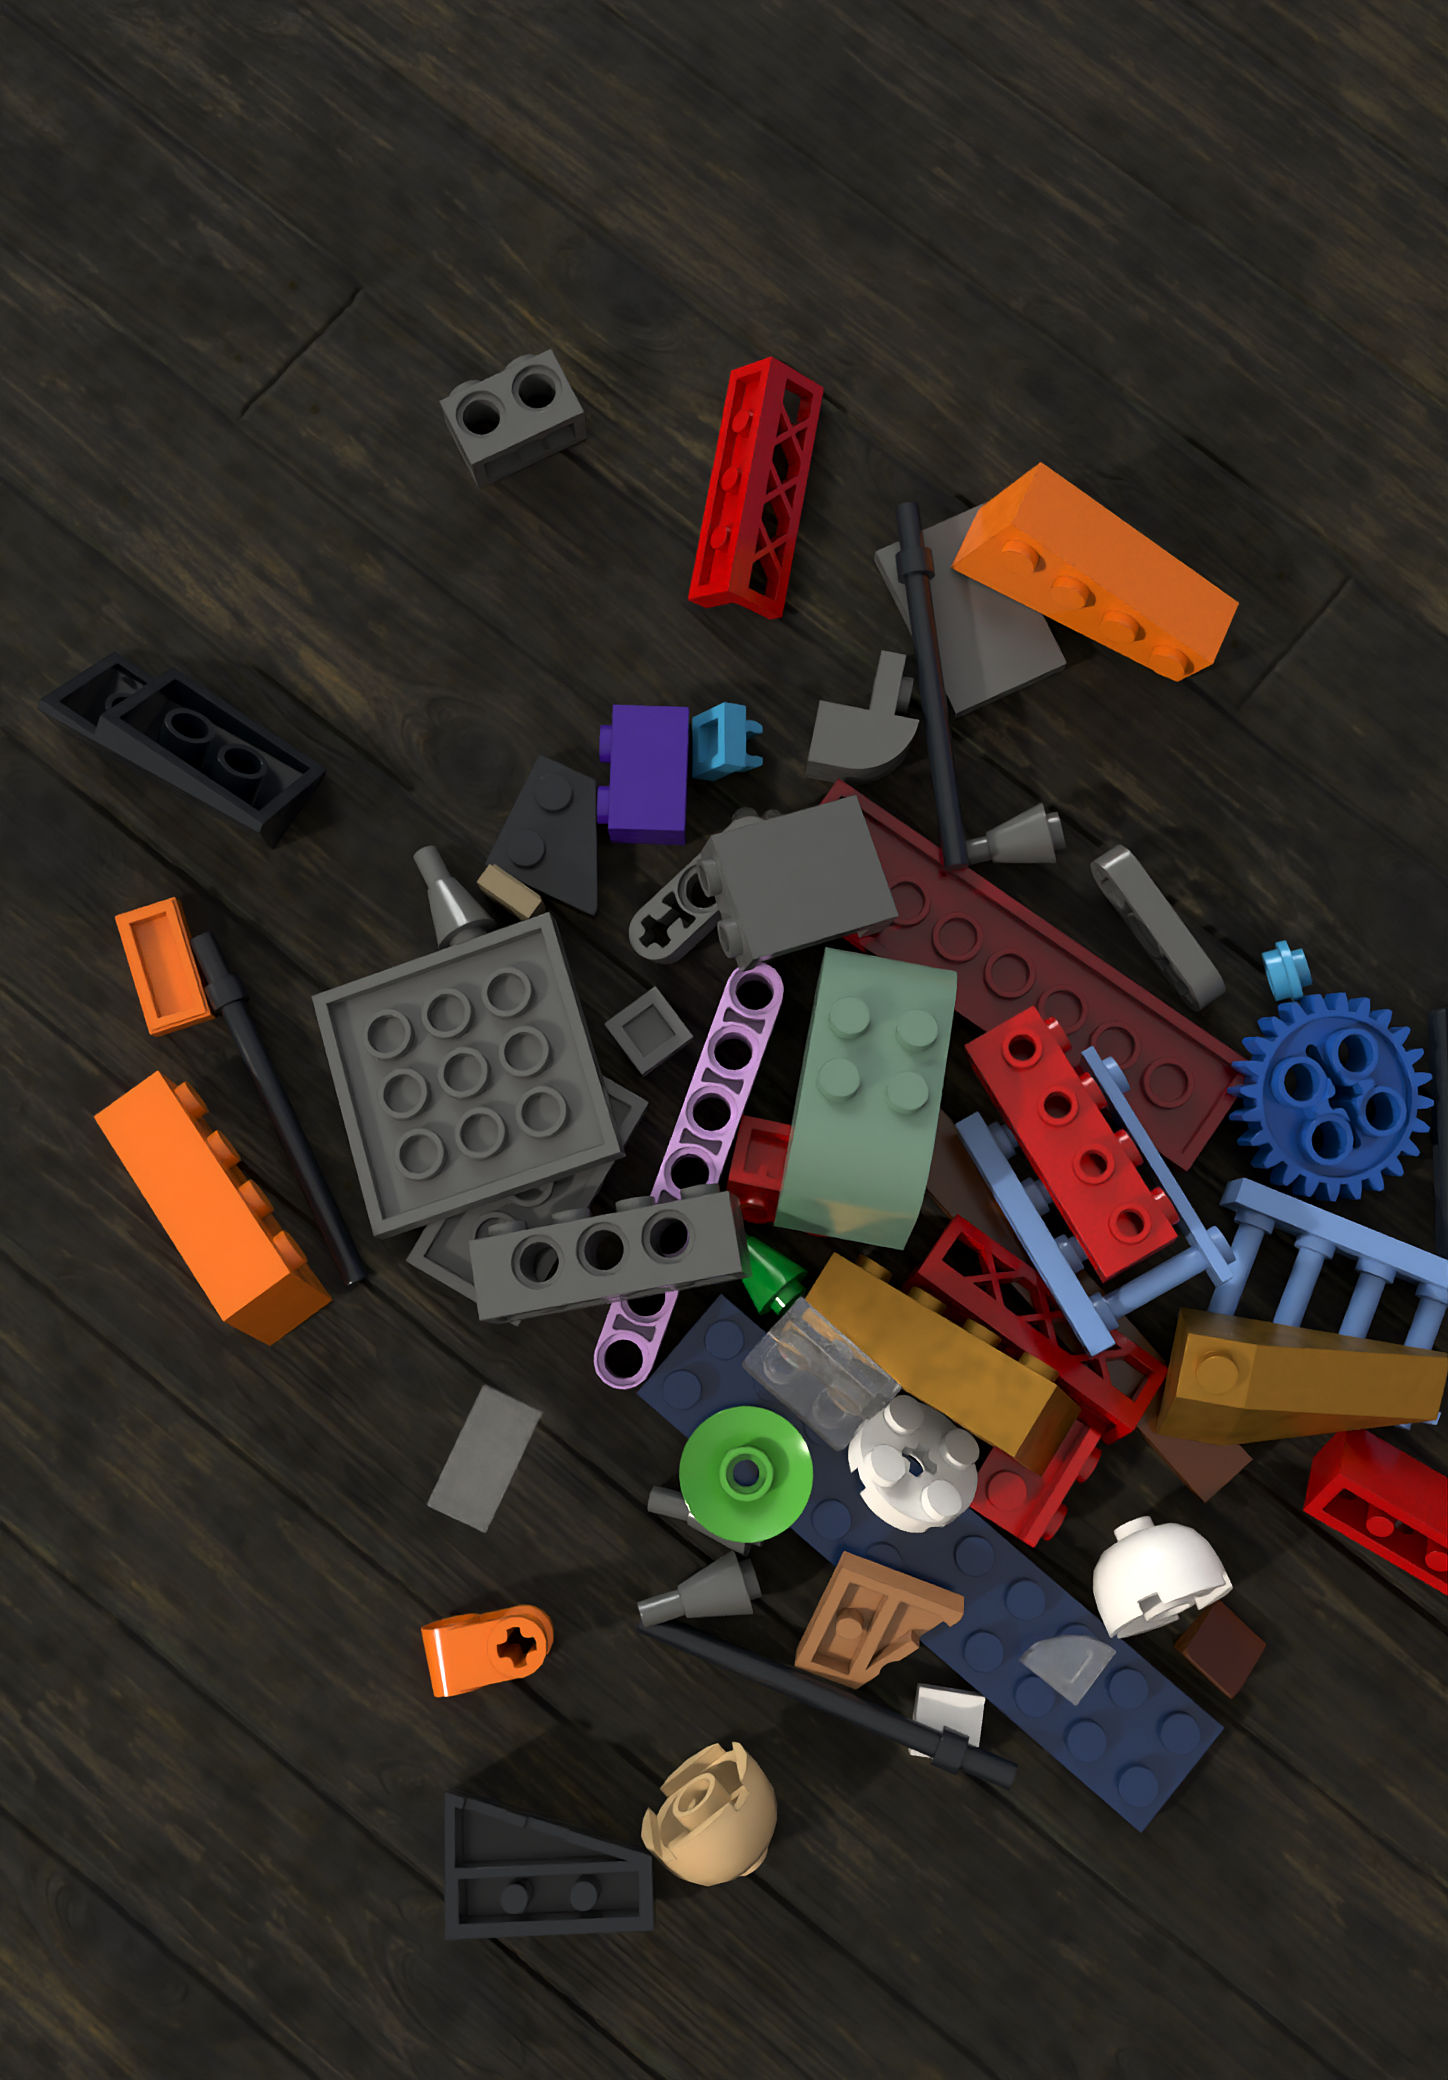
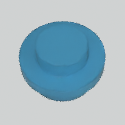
(1286, 972)

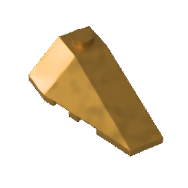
(1274, 1381)

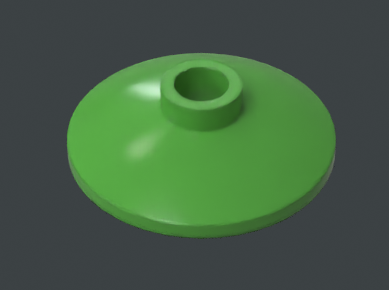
(754, 1510)

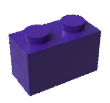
(646, 774)

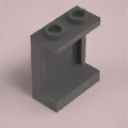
(795, 882)

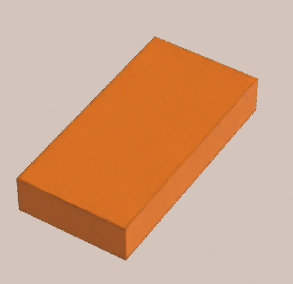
(164, 967)

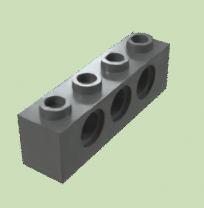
(505, 1259)

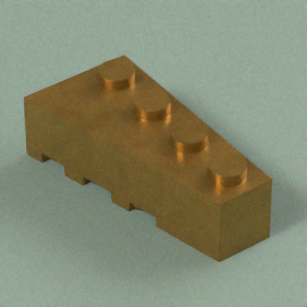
(947, 1365)

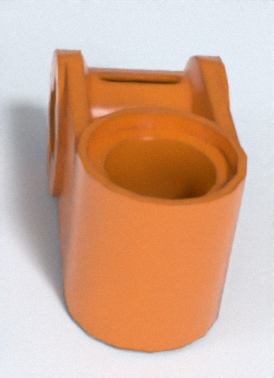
(474, 1648)

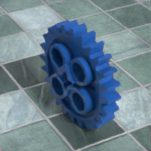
(1330, 1097)

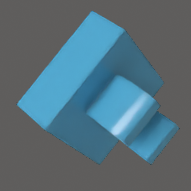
(721, 742)

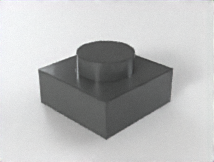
(649, 1031)

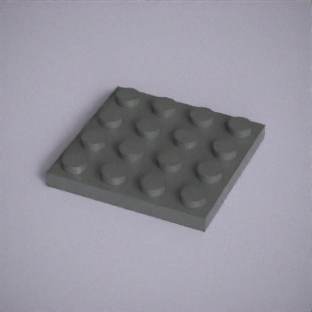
(466, 1076)

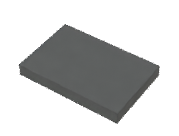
(984, 637)

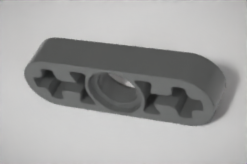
(660, 909)
(1157, 928)

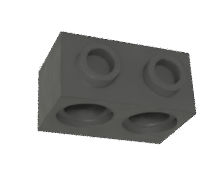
(522, 432)

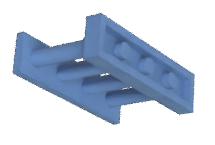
(1318, 1237)
(1062, 1257)

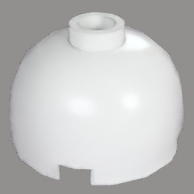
(1155, 1576)

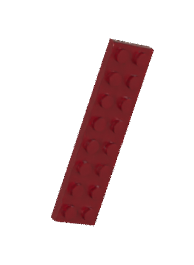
(1018, 960)

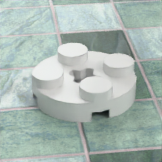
(937, 1444)

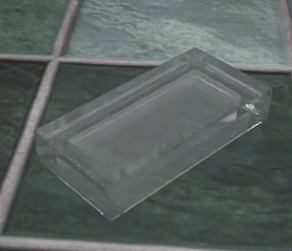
(485, 1458)

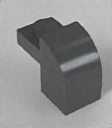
(861, 742)

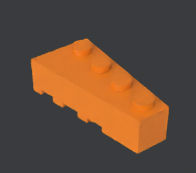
(1095, 575)
(211, 1209)

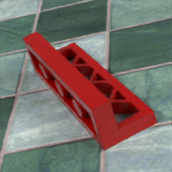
(747, 479)
(1101, 1403)

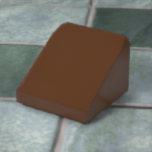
(1221, 1648)

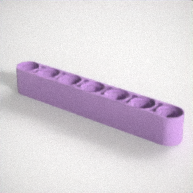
(692, 1141)

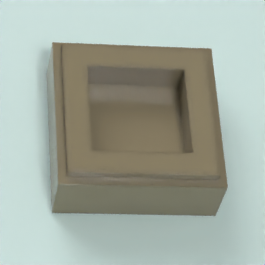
(510, 893)

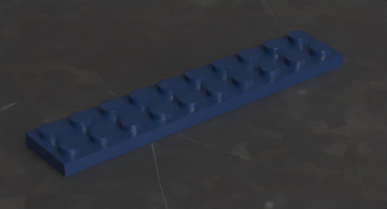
(1132, 1728)

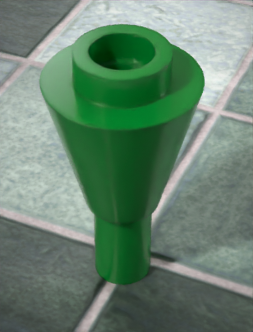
(775, 1278)

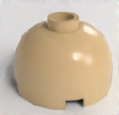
(713, 1818)

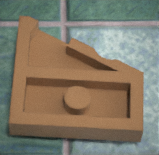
(871, 1620)

